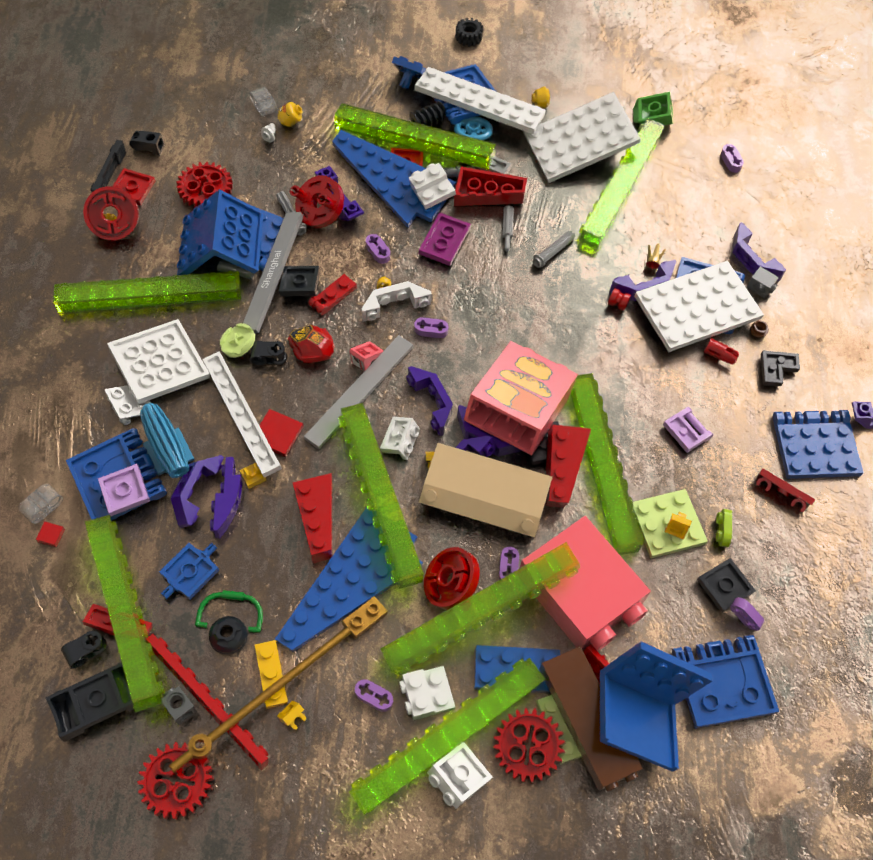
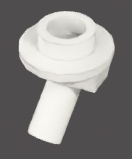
(268, 132)

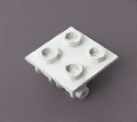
(124, 403)

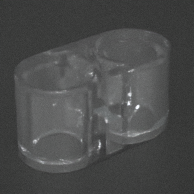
(263, 101)
(40, 503)

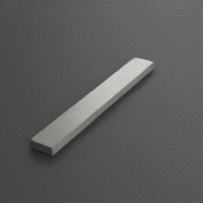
(359, 390)

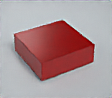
(50, 534)

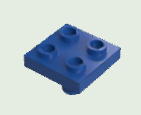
(409, 69)

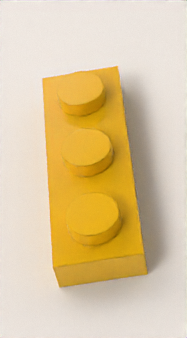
(270, 671)

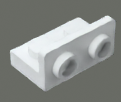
(400, 437)

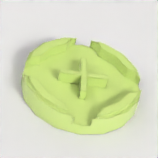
(237, 340)

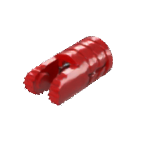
(721, 351)

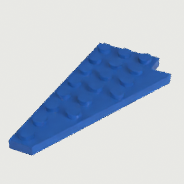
(387, 176)
(344, 585)

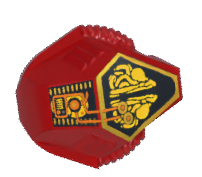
(311, 344)

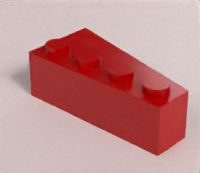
(488, 188)
(564, 458)
(315, 510)

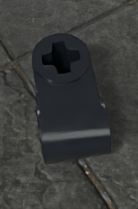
(266, 352)
(82, 649)

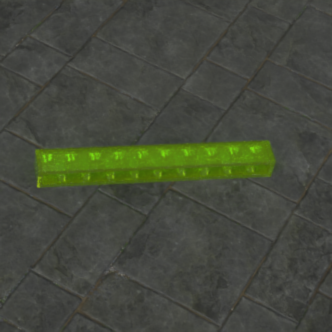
(415, 136)
(621, 184)
(147, 291)
(606, 467)
(381, 497)
(481, 608)
(124, 615)
(446, 736)

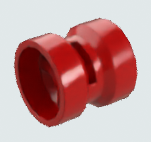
(619, 299)

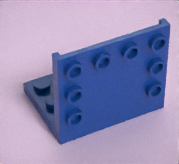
(223, 229)
(641, 699)

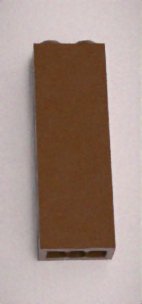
(578, 700)

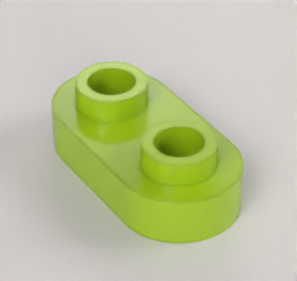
(724, 533)

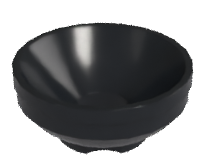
(231, 644)

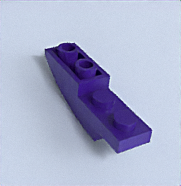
(228, 500)

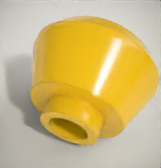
(541, 97)

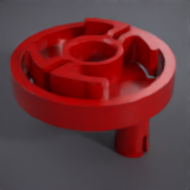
(310, 195)
(126, 210)
(464, 579)

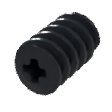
(429, 114)

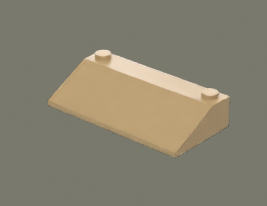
(485, 489)

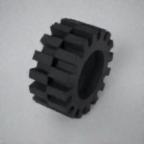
(466, 26)

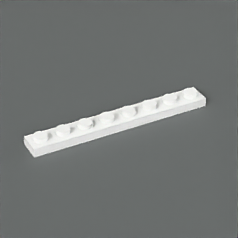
(242, 414)

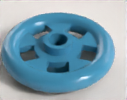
(473, 128)

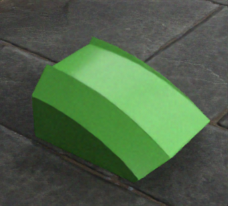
(654, 107)

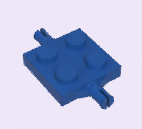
(189, 571)

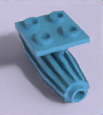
(164, 443)

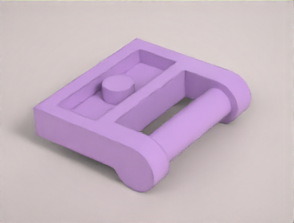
(684, 433)

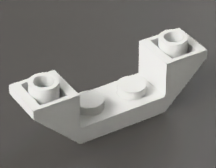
(419, 297)

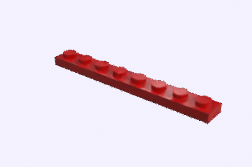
(213, 706)

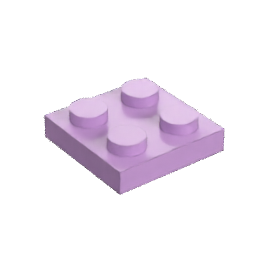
(123, 490)

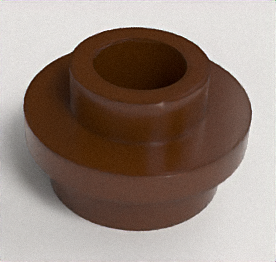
(763, 329)

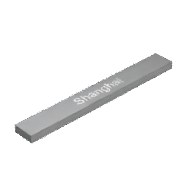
(273, 270)

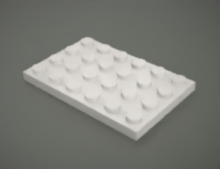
(582, 137)
(698, 306)

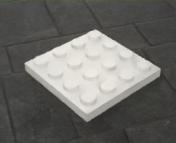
(158, 361)

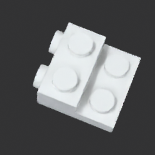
(431, 185)
(427, 692)
(458, 775)

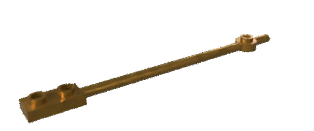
(354, 624)

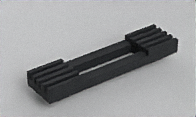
(114, 158)

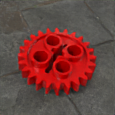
(203, 182)
(549, 748)
(169, 800)

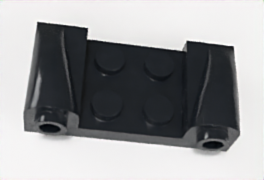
(90, 702)

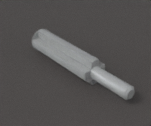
(508, 225)

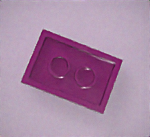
(444, 239)

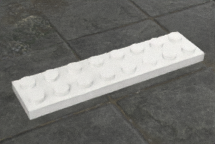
(480, 100)

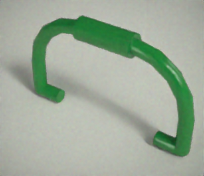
(234, 596)

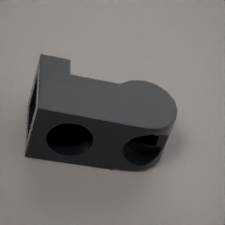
(147, 141)

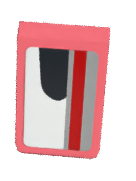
(364, 354)

